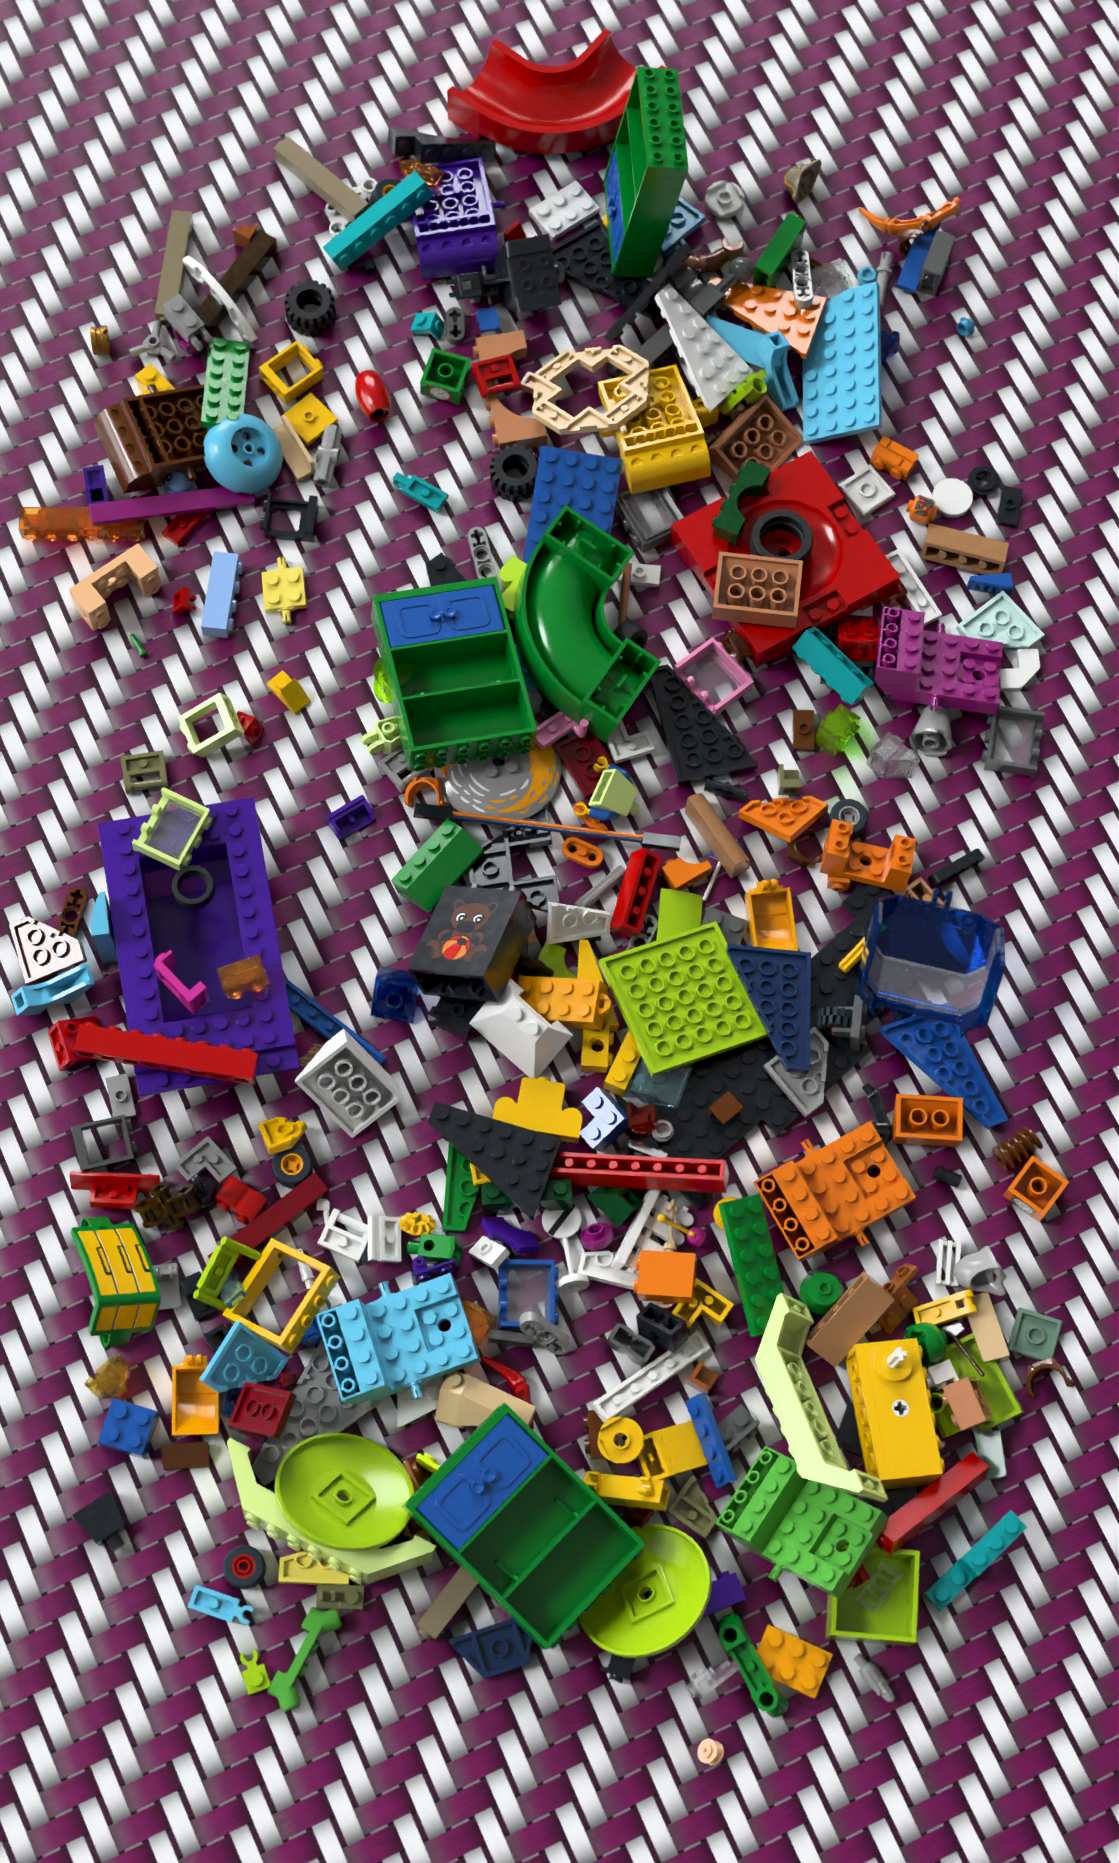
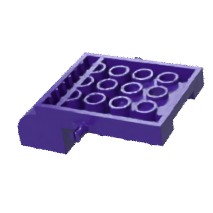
(457, 224)

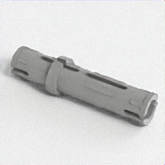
(883, 273)

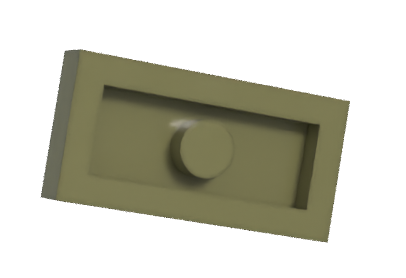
(340, 1597)

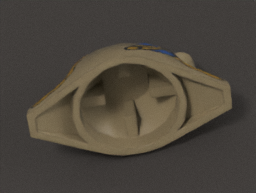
(802, 179)

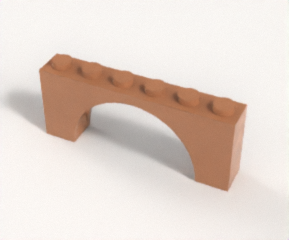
(507, 426)

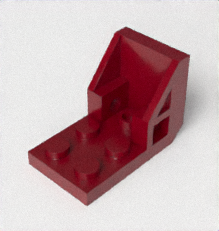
(261, 1412)

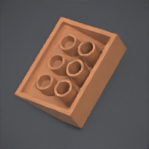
(757, 435)
(757, 589)

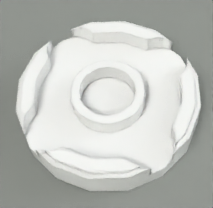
(724, 199)
(952, 497)

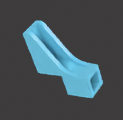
(780, 388)
(59, 990)

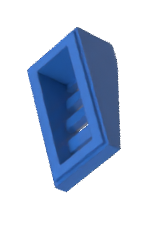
(991, 583)

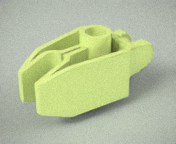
(386, 737)

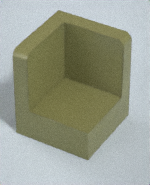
(788, 781)

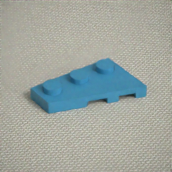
(683, 223)

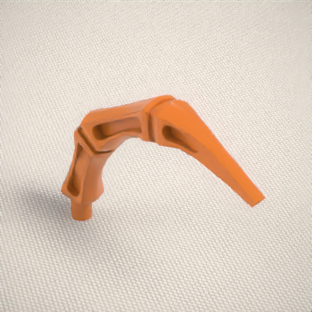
(893, 225)

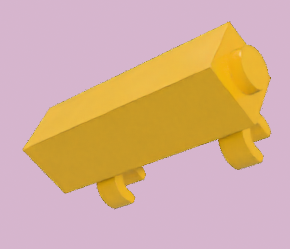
(629, 1491)

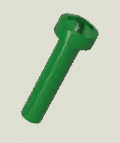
(142, 652)

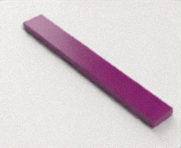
(167, 505)

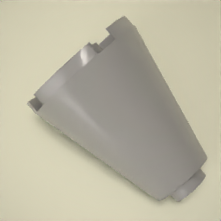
(932, 732)

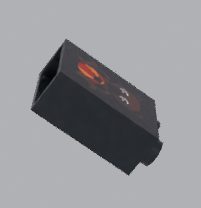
(472, 942)

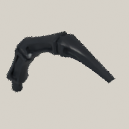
(879, 1116)

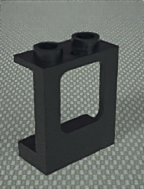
(308, 518)

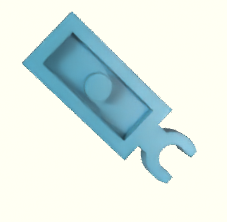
(217, 1605)

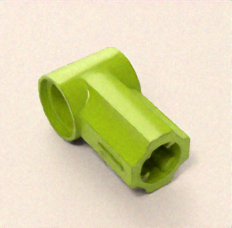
(943, 1416)

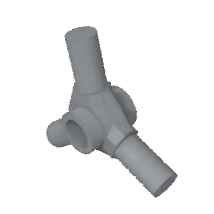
(153, 344)

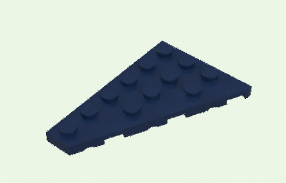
(781, 995)

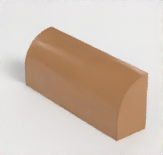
(964, 550)
(716, 835)
(849, 1319)

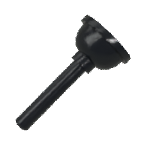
(205, 1191)

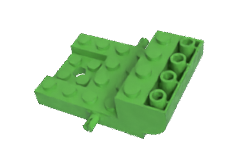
(801, 1524)

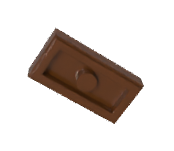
(803, 730)

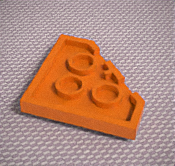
(784, 817)

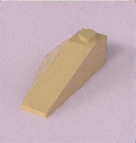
(470, 1401)

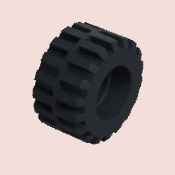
(306, 294)
(514, 458)

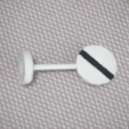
(563, 1225)

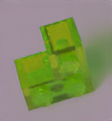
(837, 729)

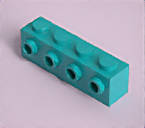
(832, 666)

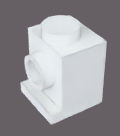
(940, 1375)

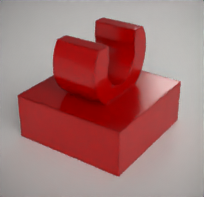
(181, 601)
(860, 1577)

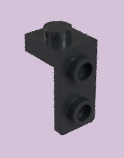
(531, 967)

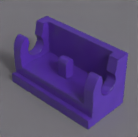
(350, 818)

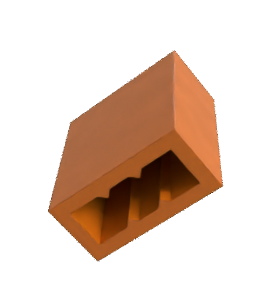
(666, 1276)

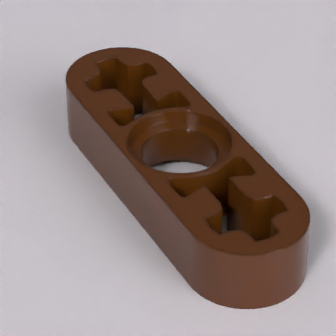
(81, 903)

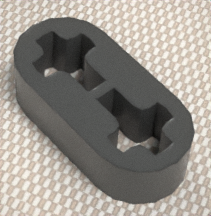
(459, 326)

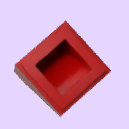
(514, 232)

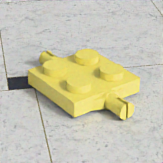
(284, 590)

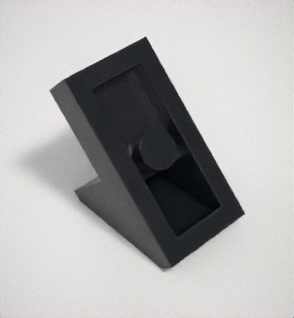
(199, 1309)

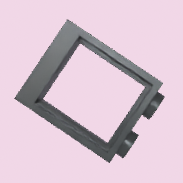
(935, 263)
(81, 1147)

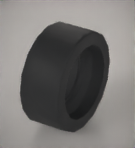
(198, 903)

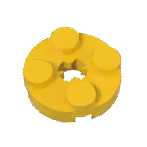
(607, 1439)

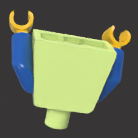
(613, 794)

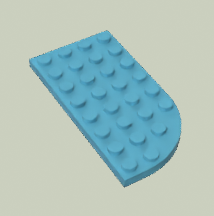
(844, 368)

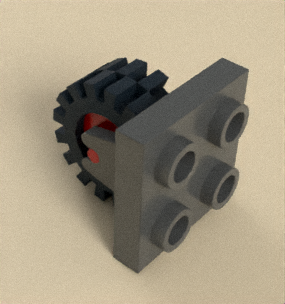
(845, 1022)

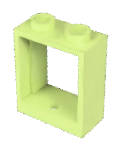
(229, 717)

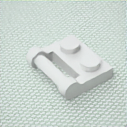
(341, 1240)

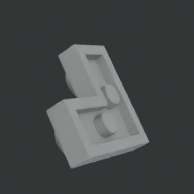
(205, 1156)

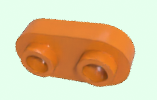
(583, 852)

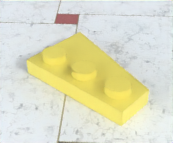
(303, 1570)

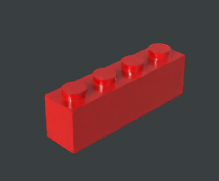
(635, 893)

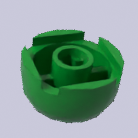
(931, 1340)

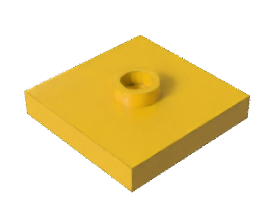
(310, 418)

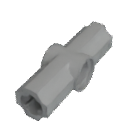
(328, 455)

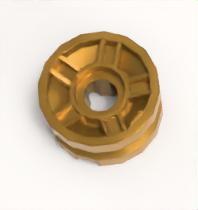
(100, 340)

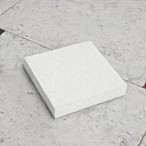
(866, 491)

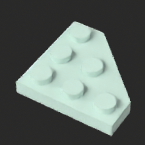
(1001, 622)

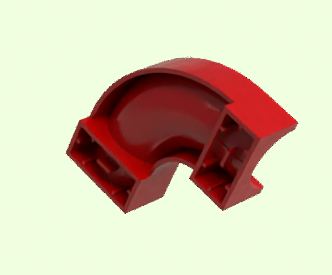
(546, 106)

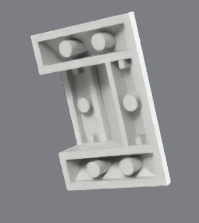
(521, 1031)

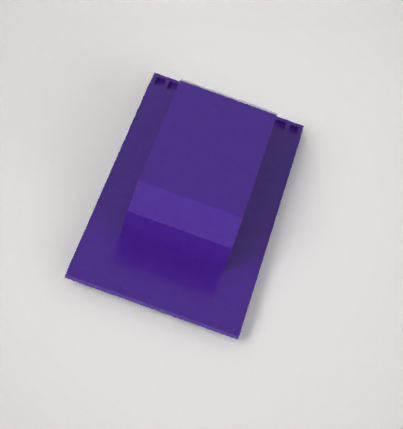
(226, 931)

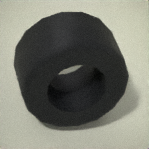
(632, 631)

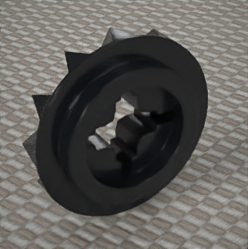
(976, 476)

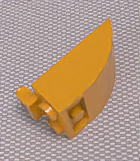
(771, 916)
(194, 1404)

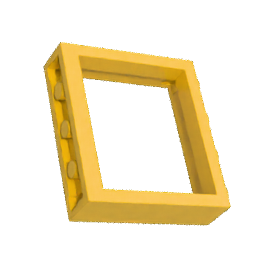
(309, 1307)

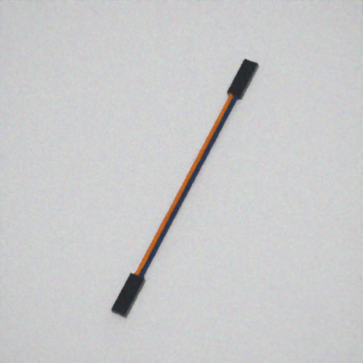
(650, 840)

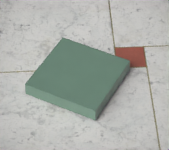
(1034, 1335)

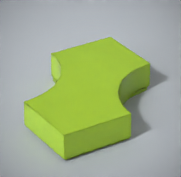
(553, 957)

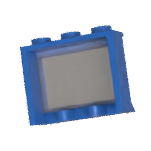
(526, 1288)

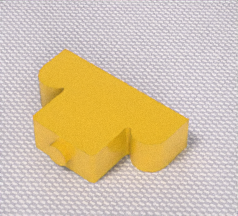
(541, 1110)

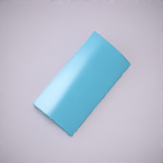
(102, 930)

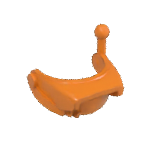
(424, 782)

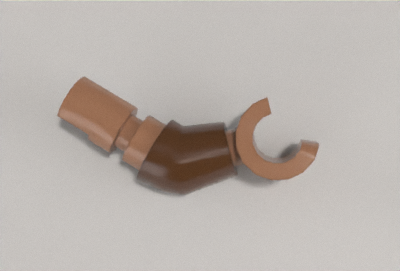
(714, 261)

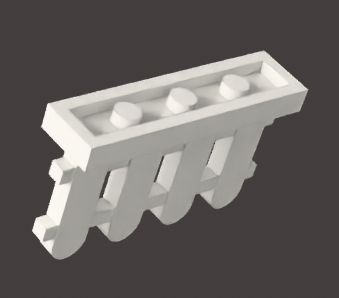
(651, 1225)

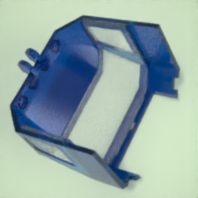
(931, 960)

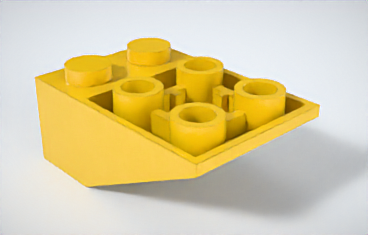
(671, 1452)

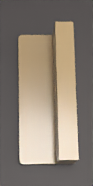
(294, 451)
(987, 1330)

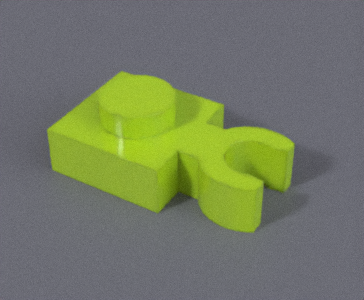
(255, 1676)

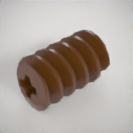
(1015, 1147)

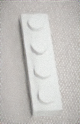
(917, 595)

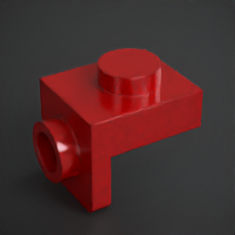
(251, 727)

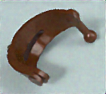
(906, 234)
(738, 647)
(795, 856)
(1038, 1367)

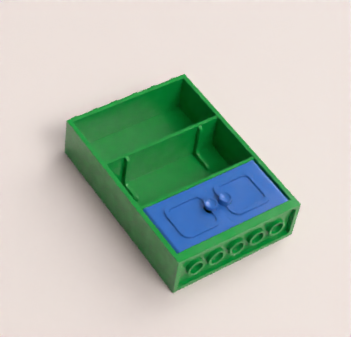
(645, 172)
(465, 676)
(524, 1526)

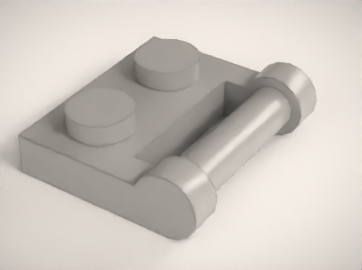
(395, 764)

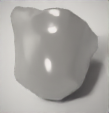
(975, 1272)

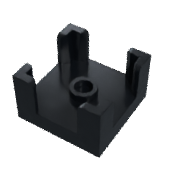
(455, 1015)

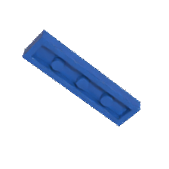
(711, 1440)

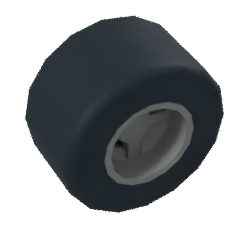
(851, 812)

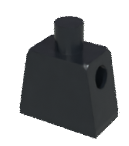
(103, 1521)

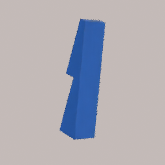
(915, 260)

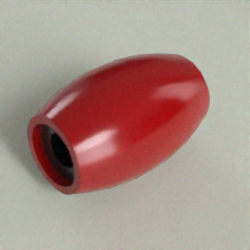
(373, 396)

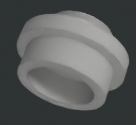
(664, 1131)

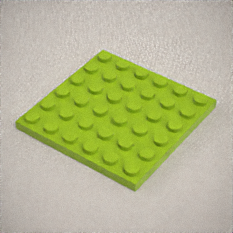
(682, 998)

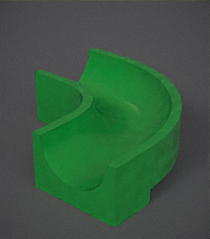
(565, 628)

